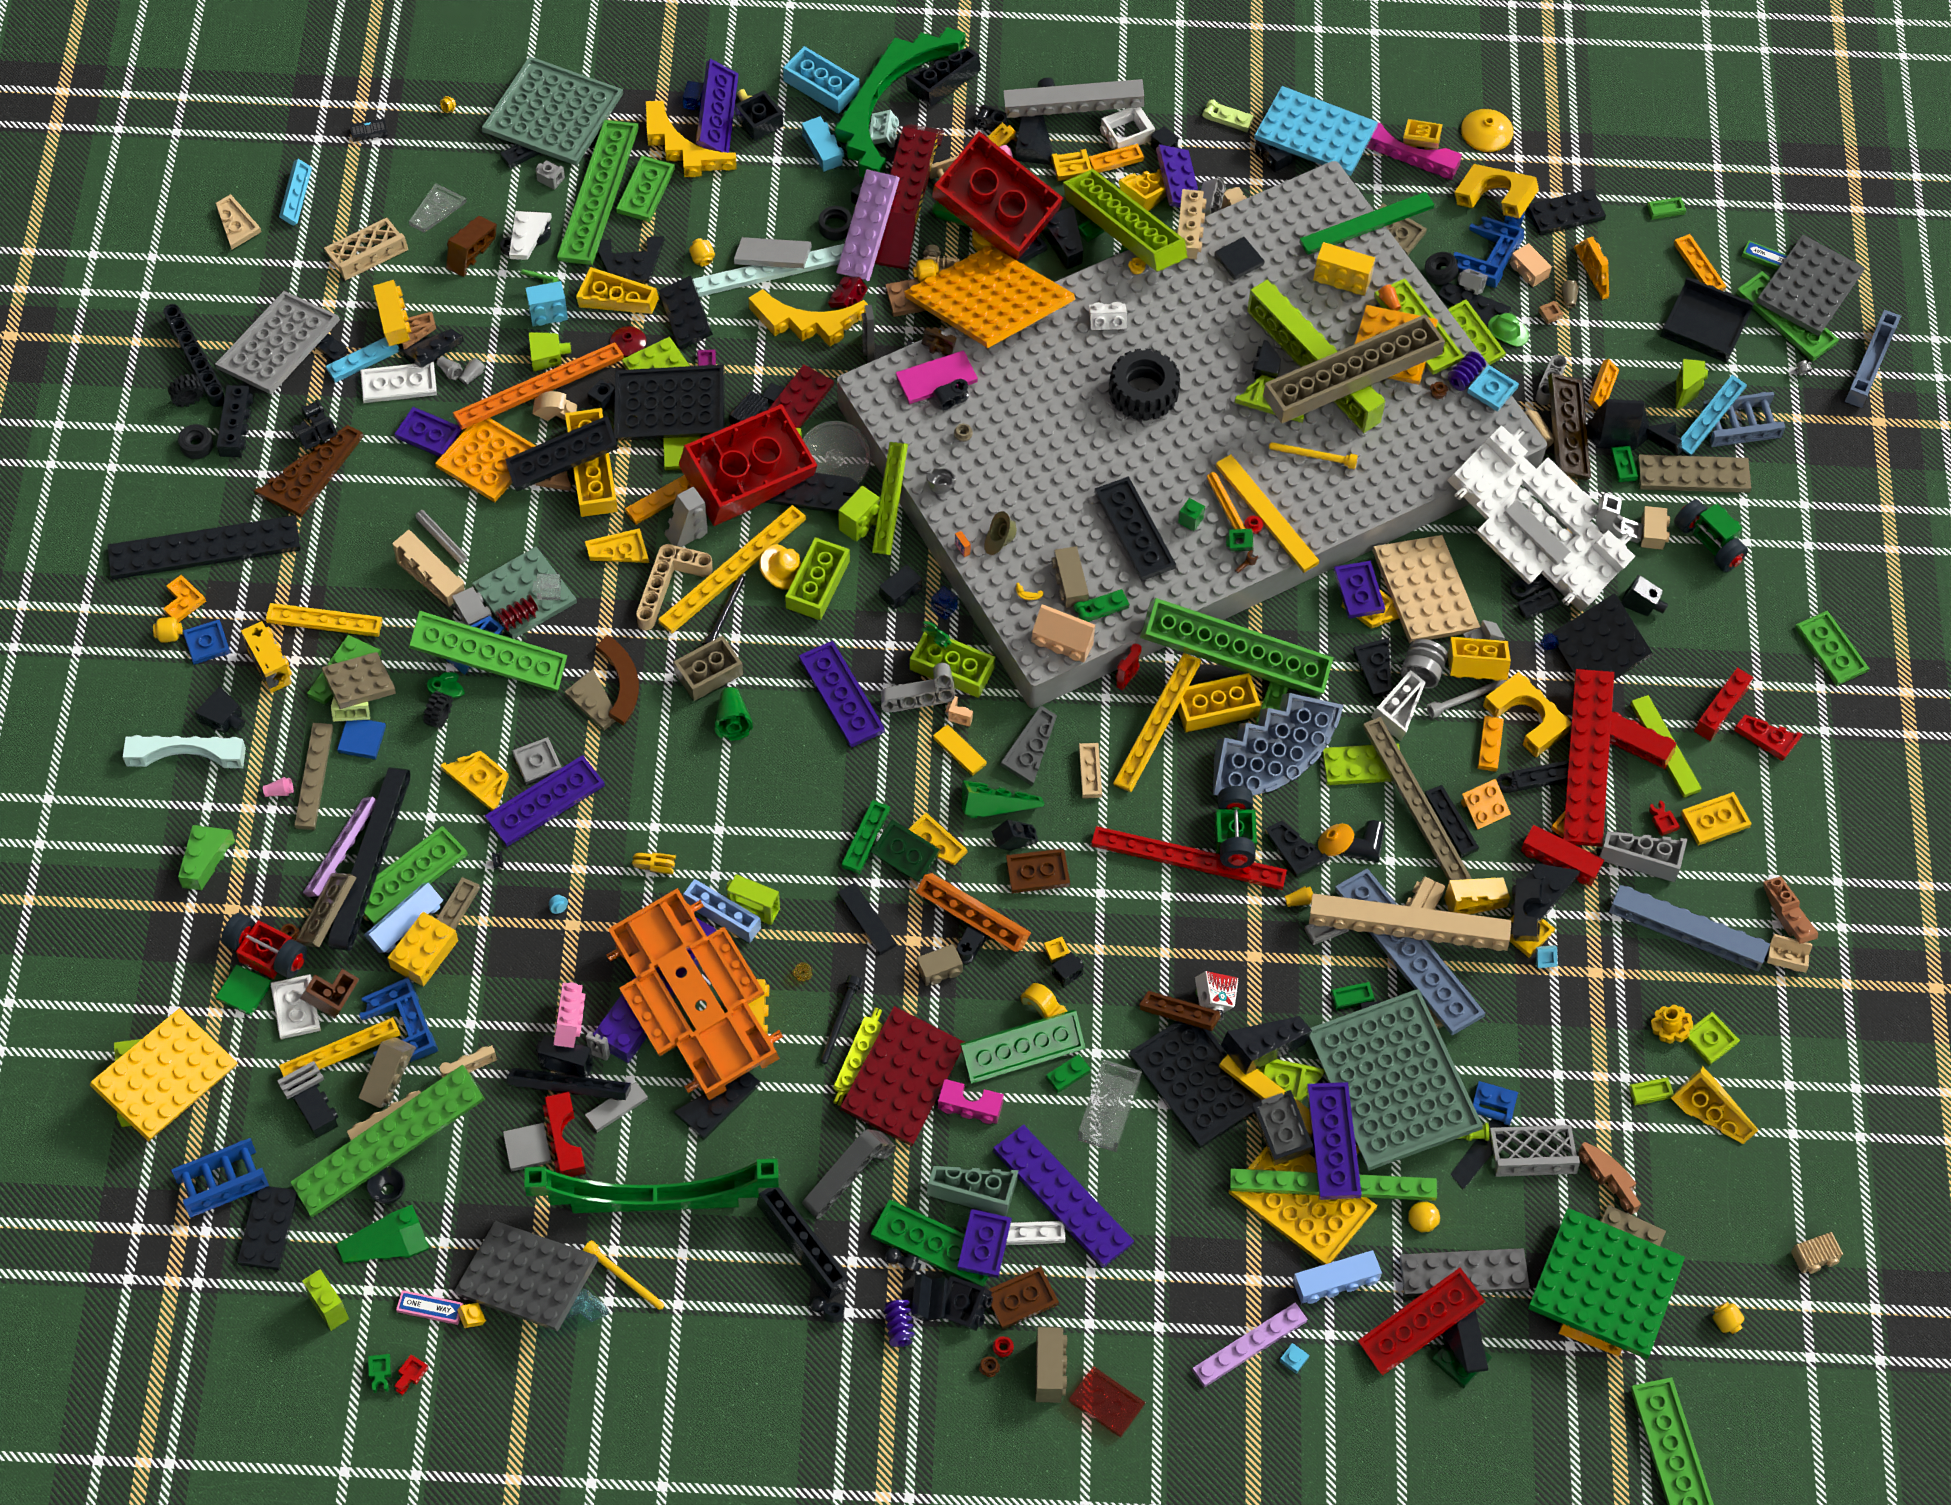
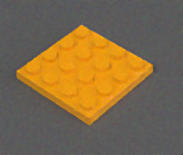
(1378, 320)
(480, 457)

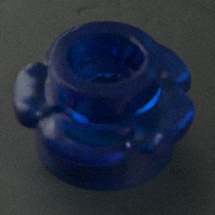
(1549, 641)

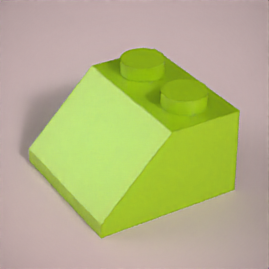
(1689, 381)

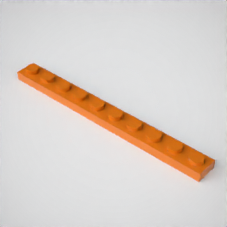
(537, 385)

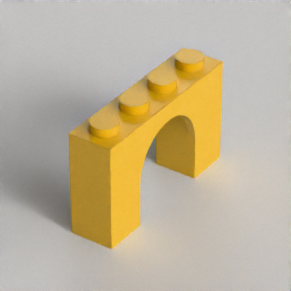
(1481, 179)
(1521, 692)

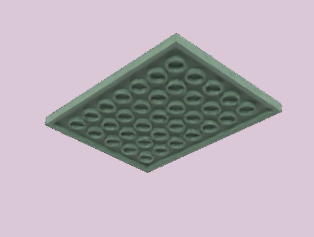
(1397, 1078)

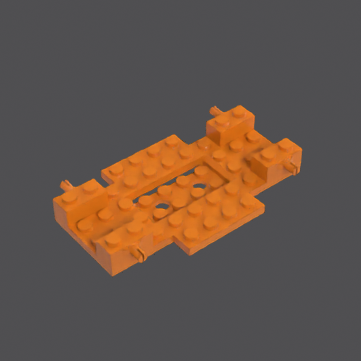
(723, 1042)

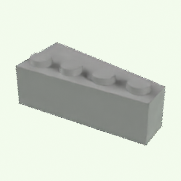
(1644, 854)

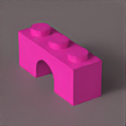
(985, 1109)

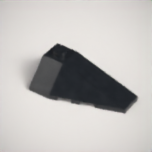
(1033, 141)
(1467, 1343)

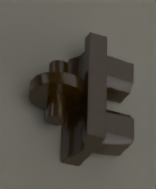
(938, 341)

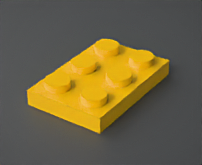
(1716, 818)

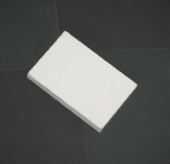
(292, 1013)

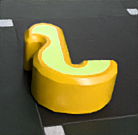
(1042, 1000)

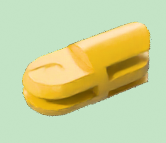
(655, 862)

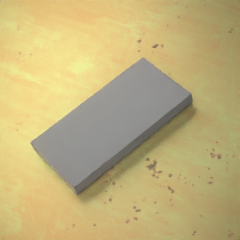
(772, 253)

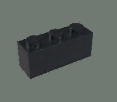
(315, 1109)

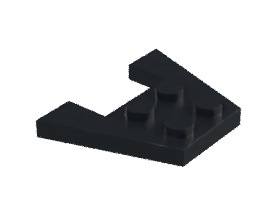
(632, 265)

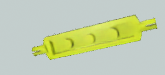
(857, 1054)

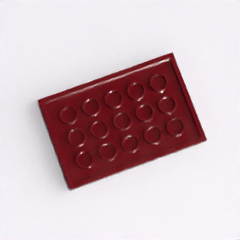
(902, 1076)

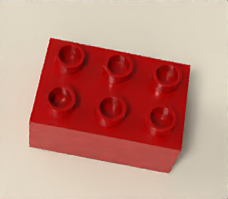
(997, 196)

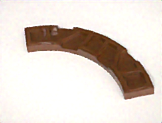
(626, 676)

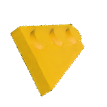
(618, 548)

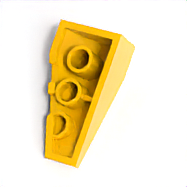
(1709, 1102)

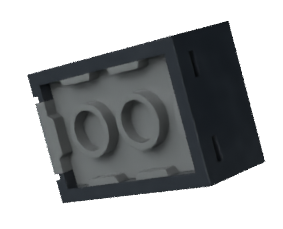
(1282, 1127)

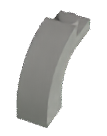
(1609, 519)

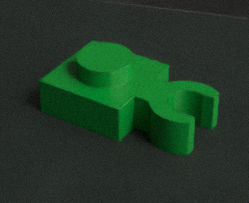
(379, 1369)

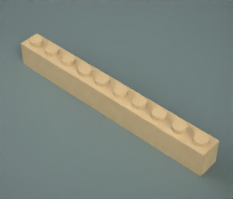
(1410, 922)

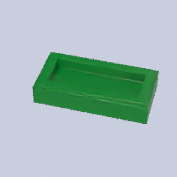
(1352, 995)

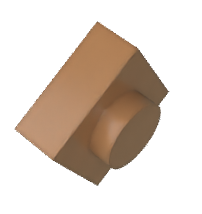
(1550, 312)

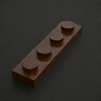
(1180, 1010)

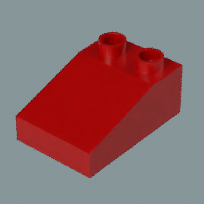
(747, 463)

